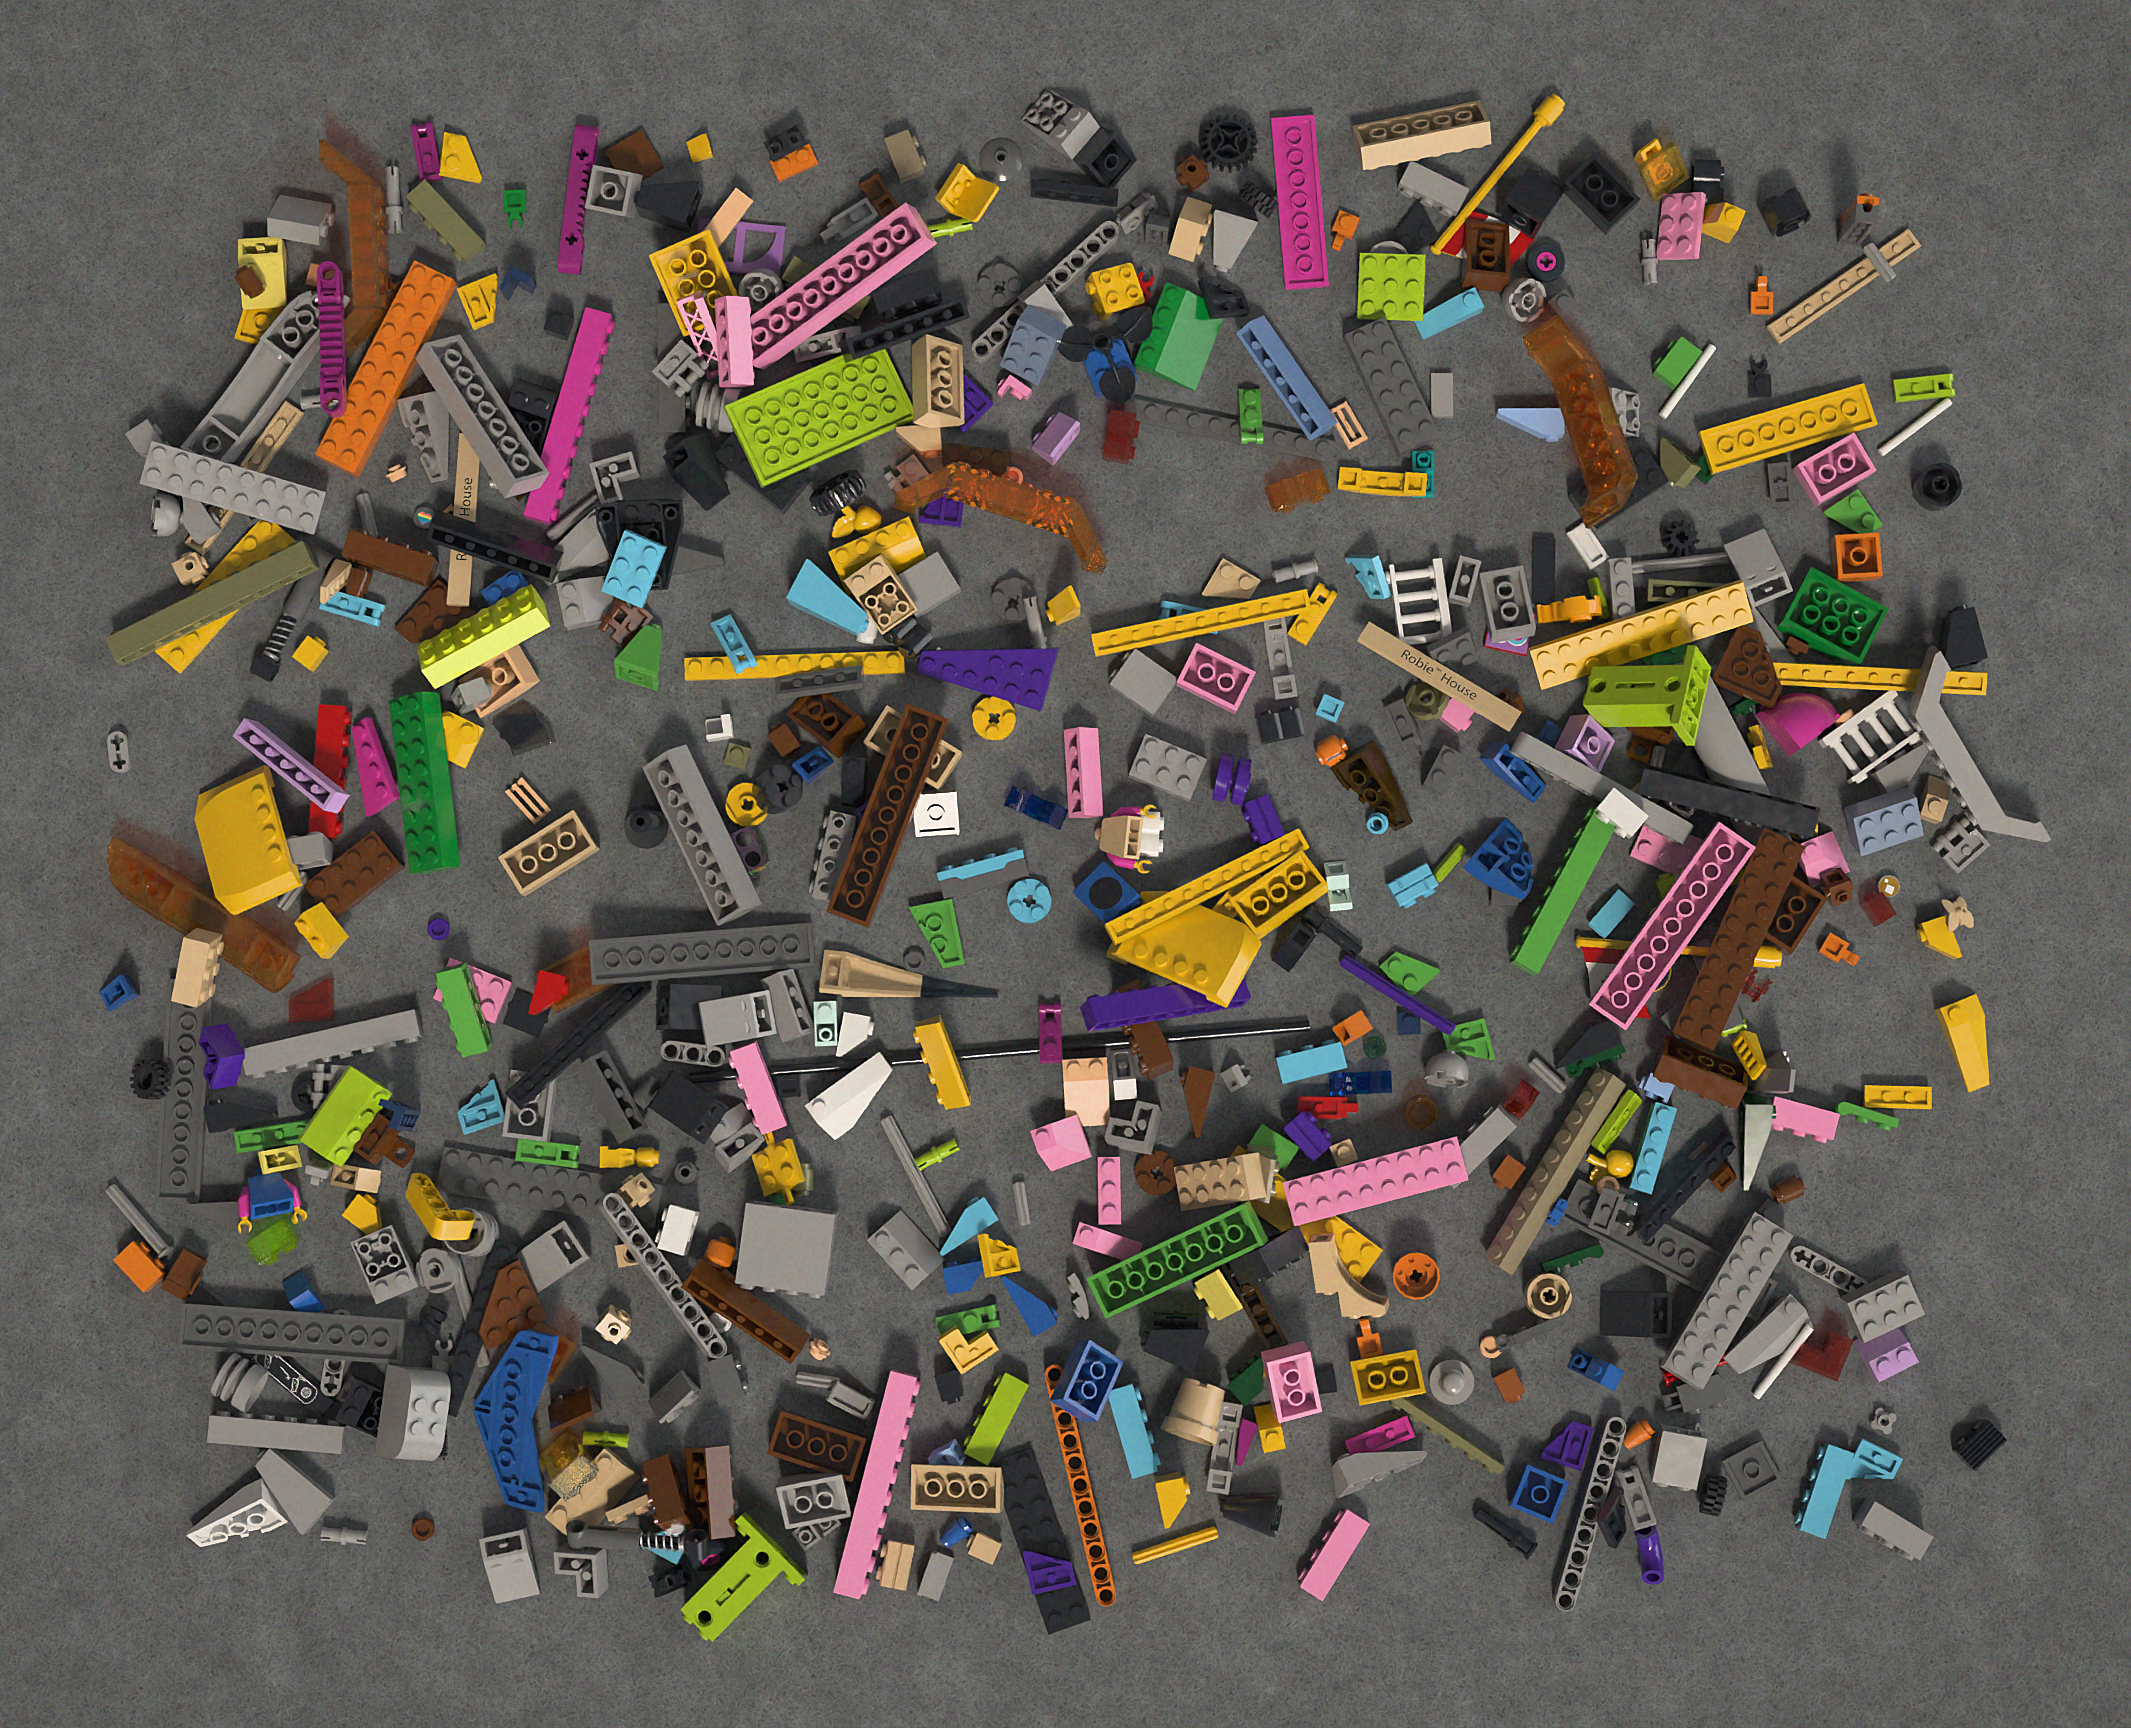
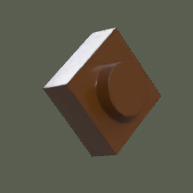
(1796, 646)

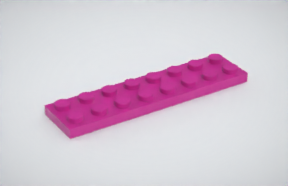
(1299, 202)

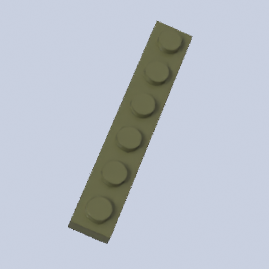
(1452, 1436)

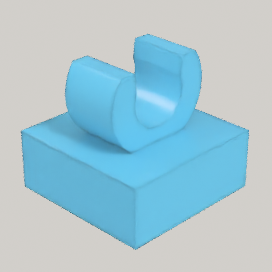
(1329, 708)

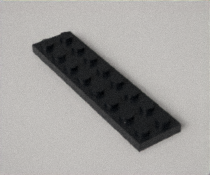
(1038, 1532)

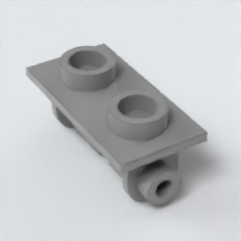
(1130, 219)

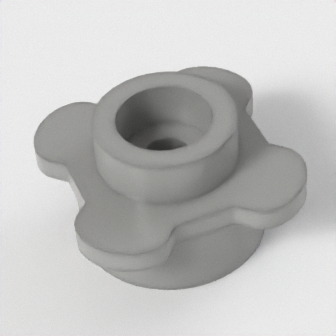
(1889, 1419)

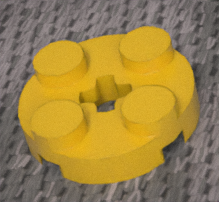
(1006, 719)
(735, 802)

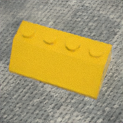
(896, 542)
(1279, 894)
(943, 1063)
(1171, 1495)

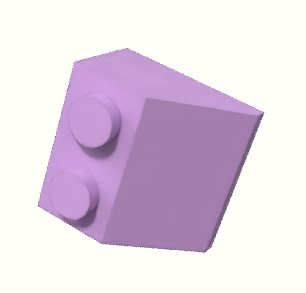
(1056, 437)
(1585, 741)
(1886, 1354)

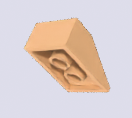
(507, 675)
(1087, 1090)

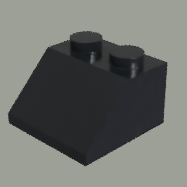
(1105, 158)

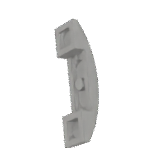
(1279, 658)
(1223, 1453)

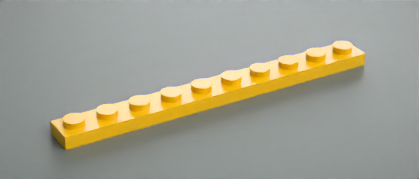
(1201, 623)
(782, 665)
(1874, 678)
(1205, 887)

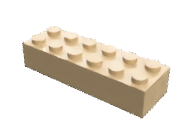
(1421, 135)

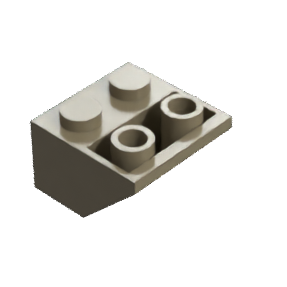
(1269, 1166)

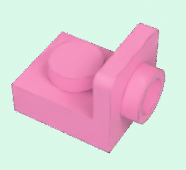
(1017, 388)

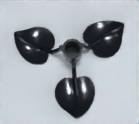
(1077, 340)

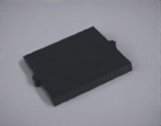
(518, 725)
(520, 1019)

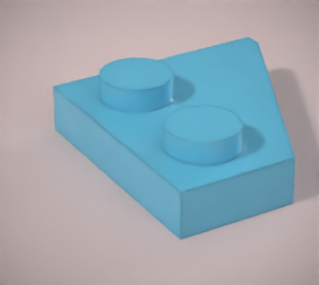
(1370, 575)
(483, 1110)
(1873, 1462)

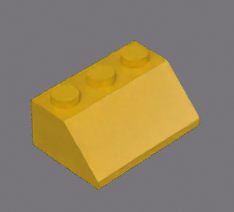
(1387, 1377)

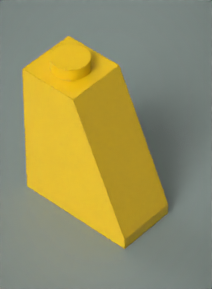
(1722, 221)

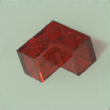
(1119, 439)
(1828, 1360)

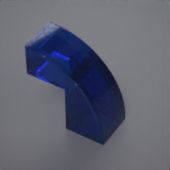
(1036, 807)
(1360, 1083)

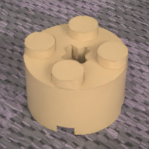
(1558, 1289)

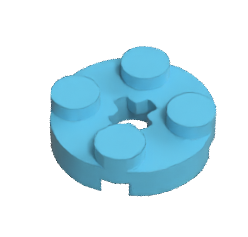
(1036, 911)

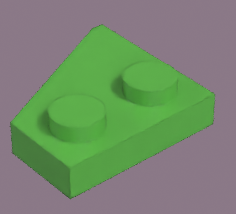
(1854, 514)
(1408, 973)
(1470, 1040)

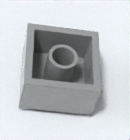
(613, 191)

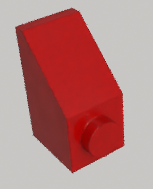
(548, 991)

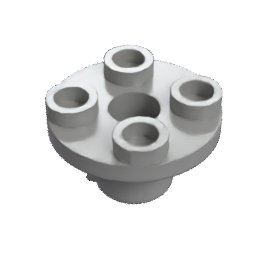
(1451, 1382)

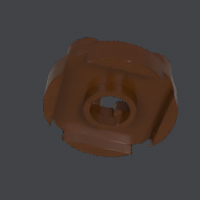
(1145, 1179)

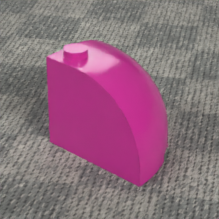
(1797, 719)

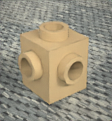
(191, 568)
(636, 1191)
(614, 1324)

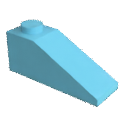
(1450, 313)
(972, 1221)

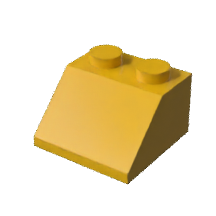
(321, 930)

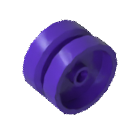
(1232, 779)

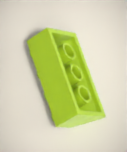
(344, 1115)

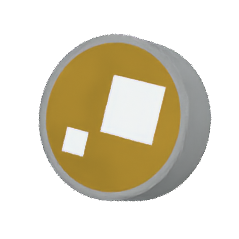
(1888, 885)

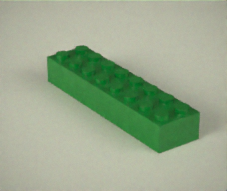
(424, 783)

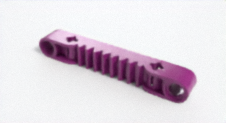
(571, 256)
(332, 339)

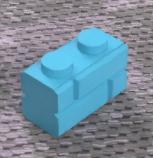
(1412, 885)

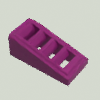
(1245, 1436)

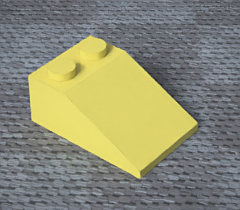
(1217, 1294)

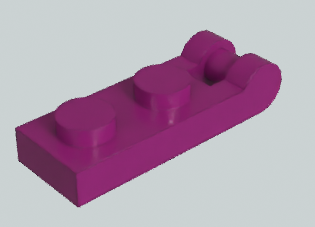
(426, 151)
(1050, 1033)

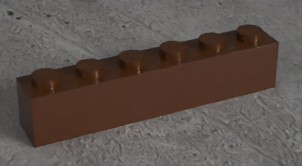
(745, 1311)

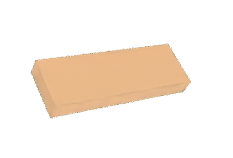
(728, 216)

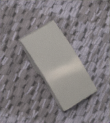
(1081, 1305)
(810, 1534)

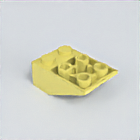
(269, 260)

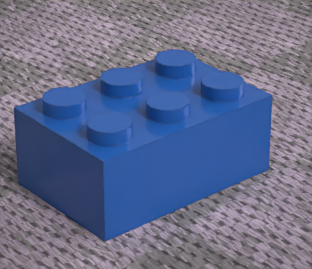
(1086, 1381)

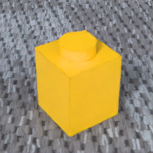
(311, 653)

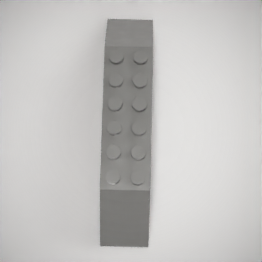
(1955, 760)

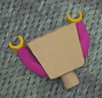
(1122, 836)

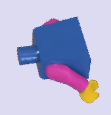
(267, 1197)

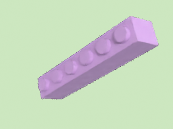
(291, 765)

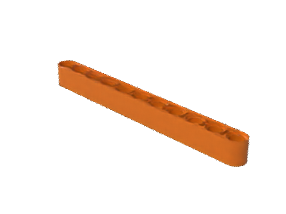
(1082, 1495)

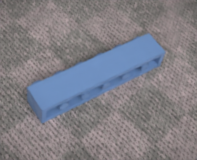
(1286, 378)

